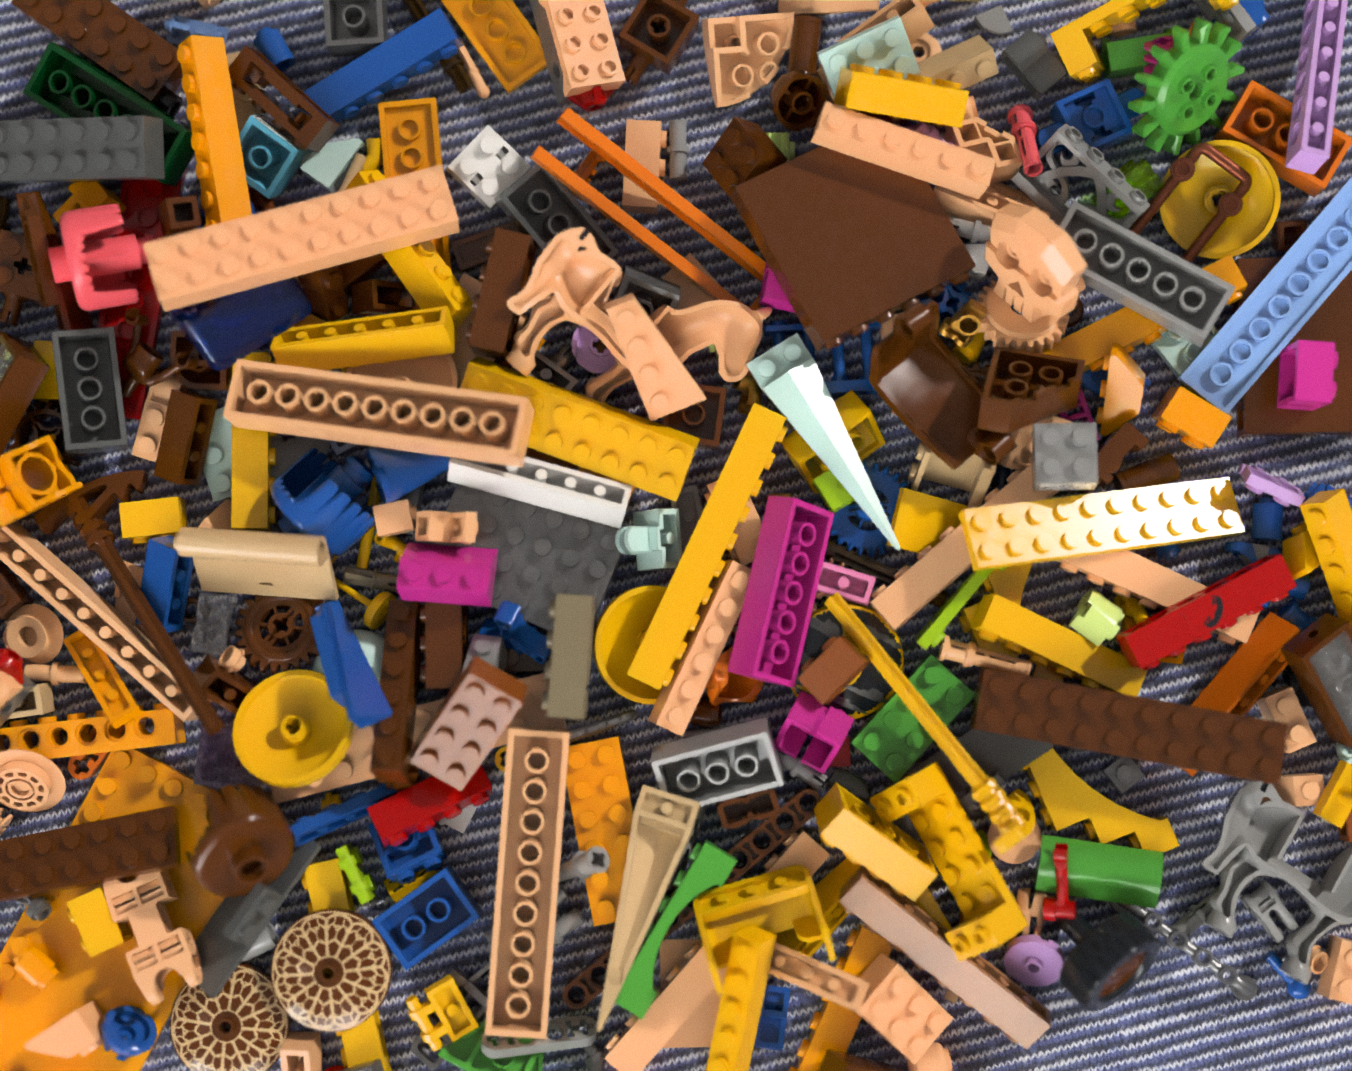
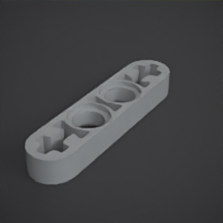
(540, 1045)

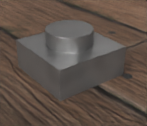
(1122, 773)

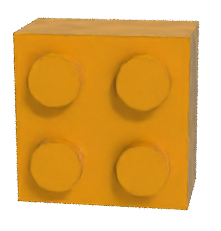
(1190, 417)

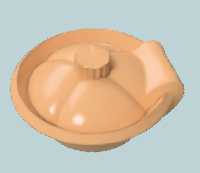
(34, 634)

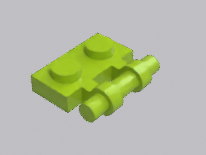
(362, 883)

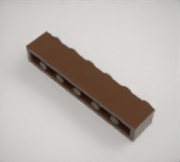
(400, 687)

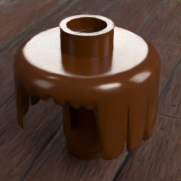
(244, 841)

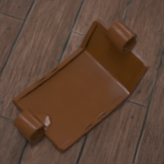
(933, 390)

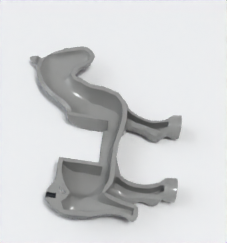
(1261, 837)

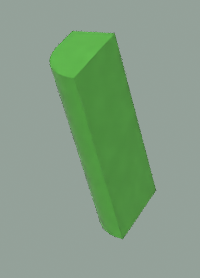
(1103, 871)

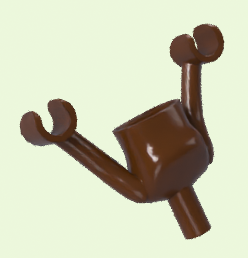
(143, 360)

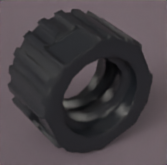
(170, 102)

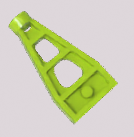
(933, 631)

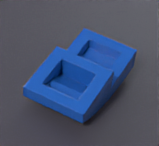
(773, 1018)

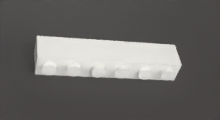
(547, 487)

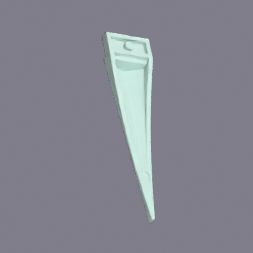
(798, 391)

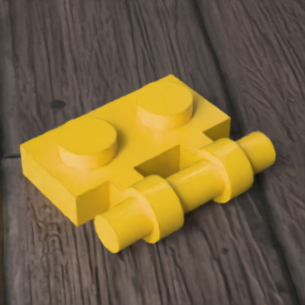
(451, 1009)

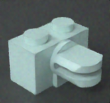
(652, 539)

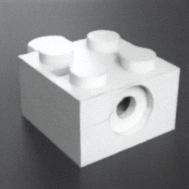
(489, 165)

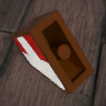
(381, 298)

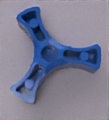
(516, 632)

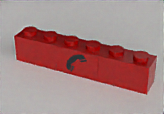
(1206, 611)

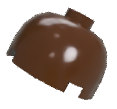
(798, 99)

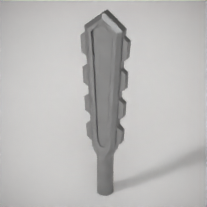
(602, 725)

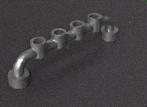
(1240, 985)

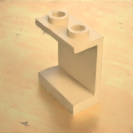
(971, 476)

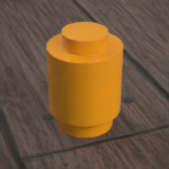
(35, 967)

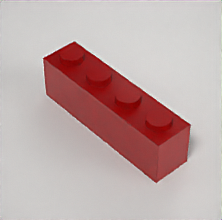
(425, 804)

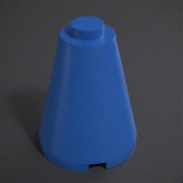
(403, 471)

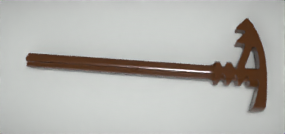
(100, 540)

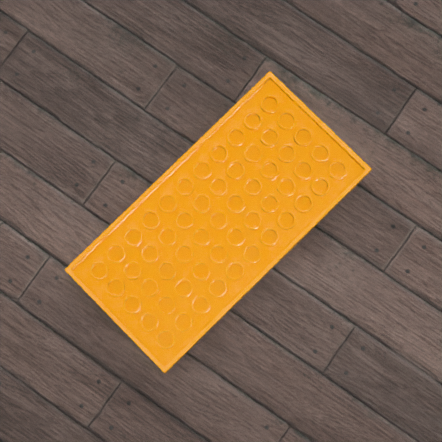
(125, 785)

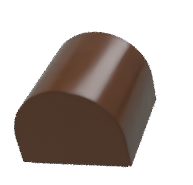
(1286, 233)

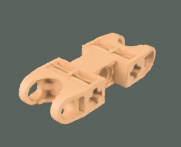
(159, 945)

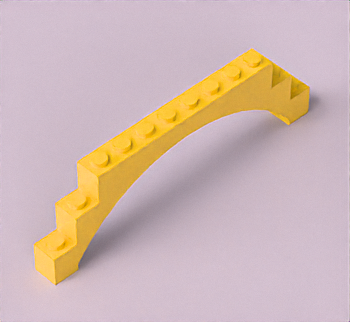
(1060, 791)

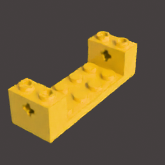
(1075, 39)
(960, 858)

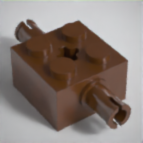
(658, 49)
(13, 284)

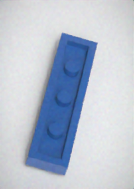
(336, 816)

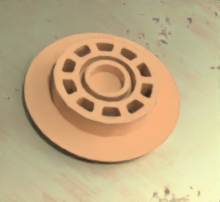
(29, 781)

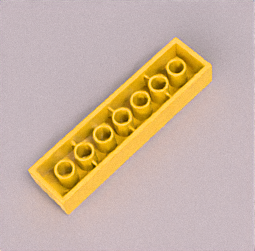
(593, 432)

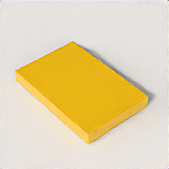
(922, 519)

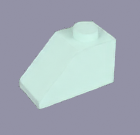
(331, 163)

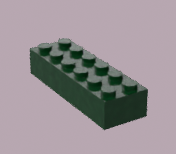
(81, 90)

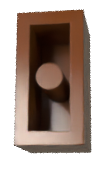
(833, 669)

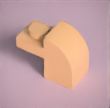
(446, 527)

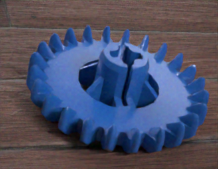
(861, 538)

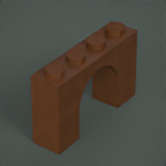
(180, 216)

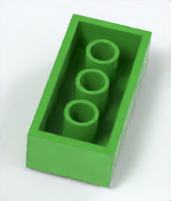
(894, 736)

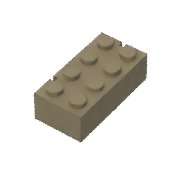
(571, 656)

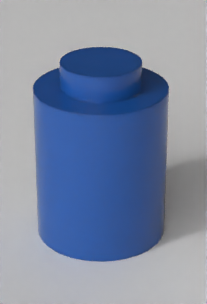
(274, 48)
(1267, 520)

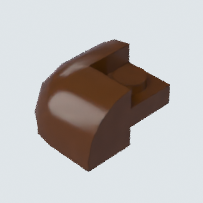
(203, 376)

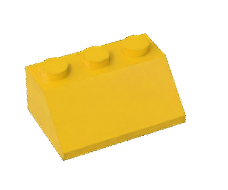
(860, 427)

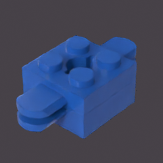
(1096, 113)

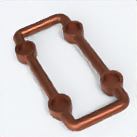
(1182, 170)

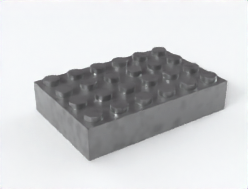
(539, 552)

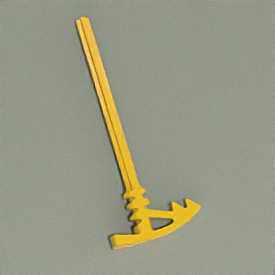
(1012, 813)

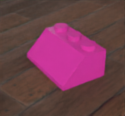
(447, 574)

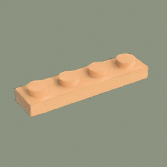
(818, 977)

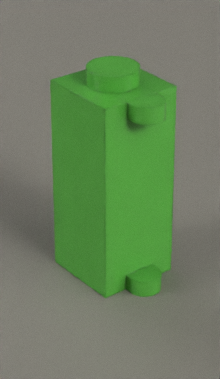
(1127, 55)

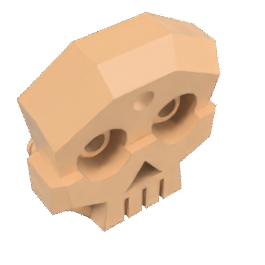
(1034, 263)

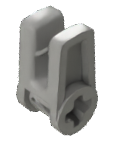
(1264, 900)

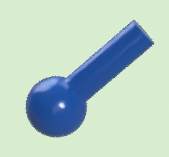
(1294, 988)

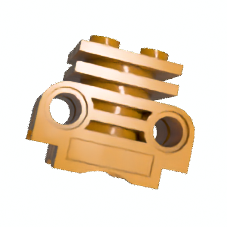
(33, 479)

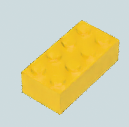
(901, 97)
(881, 848)

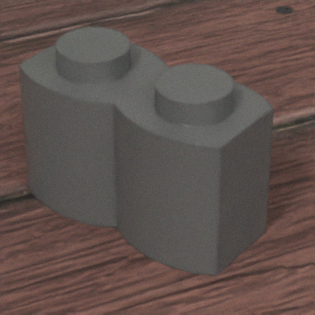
(1034, 63)

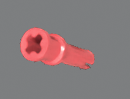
(1025, 132)

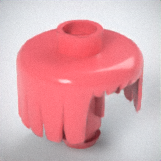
(95, 259)

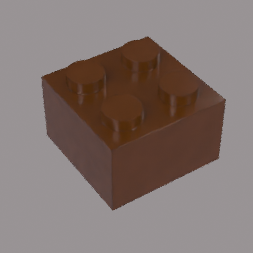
(742, 155)
(702, 418)

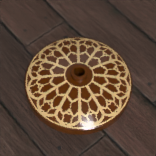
(354, 953)
(255, 1019)

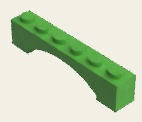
(708, 867)

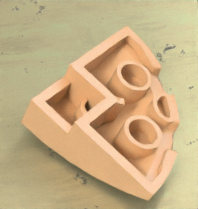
(744, 53)

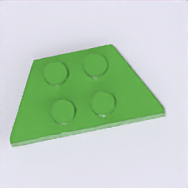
(468, 1056)

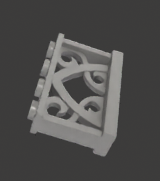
(1094, 166)

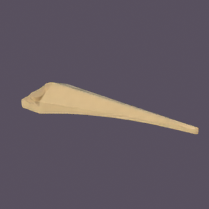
(656, 845)

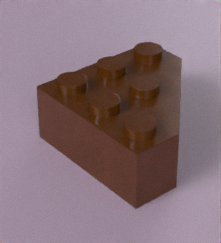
(1027, 389)

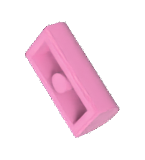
(847, 582)

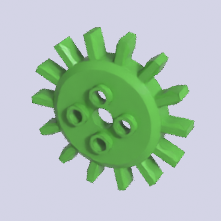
(1167, 100)

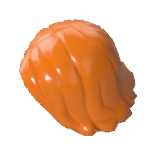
(730, 687)

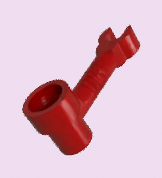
(1060, 905)

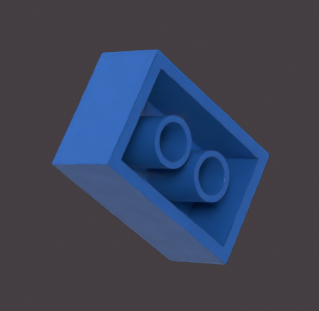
(427, 917)

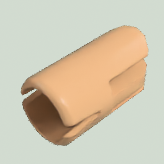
(1034, 910)

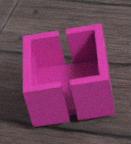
(1307, 375)
(826, 726)

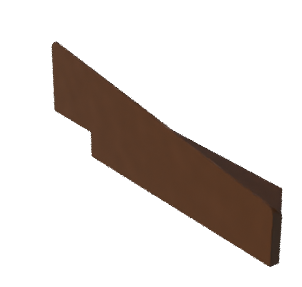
(39, 237)

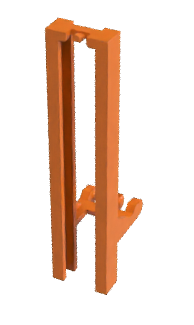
(603, 150)

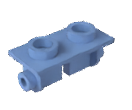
(183, 27)

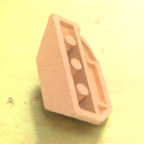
(985, 207)

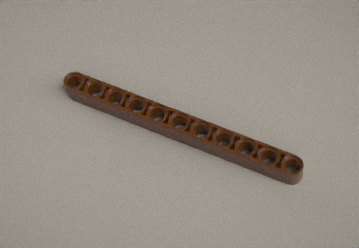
(745, 844)

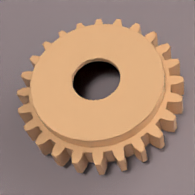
(1013, 330)

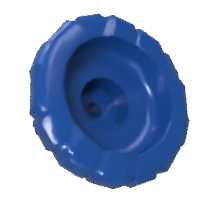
(128, 1031)

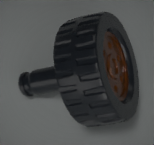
(1106, 958)

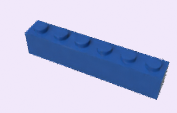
(386, 67)

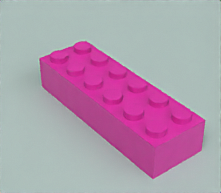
(781, 591)

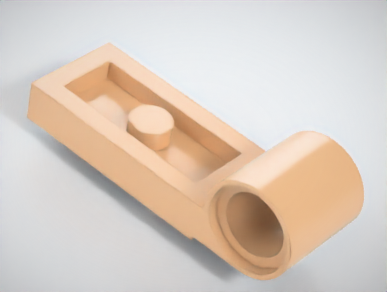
(153, 419)

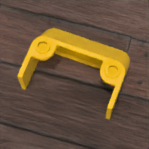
(767, 901)

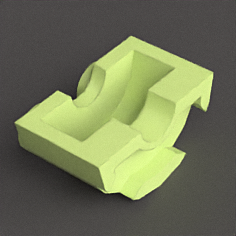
(1097, 617)

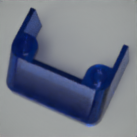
(242, 321)

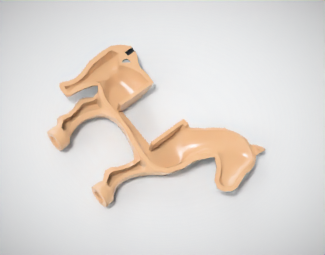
(580, 278)

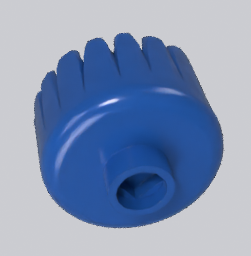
(323, 501)

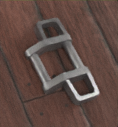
(479, 1013)

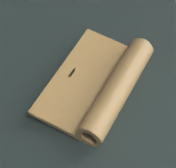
(259, 562)

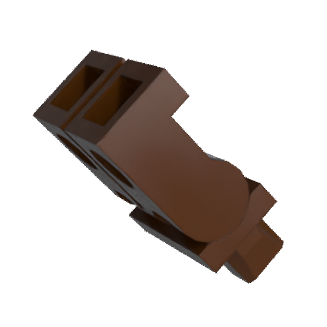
(1113, 449)

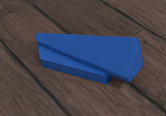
(346, 666)

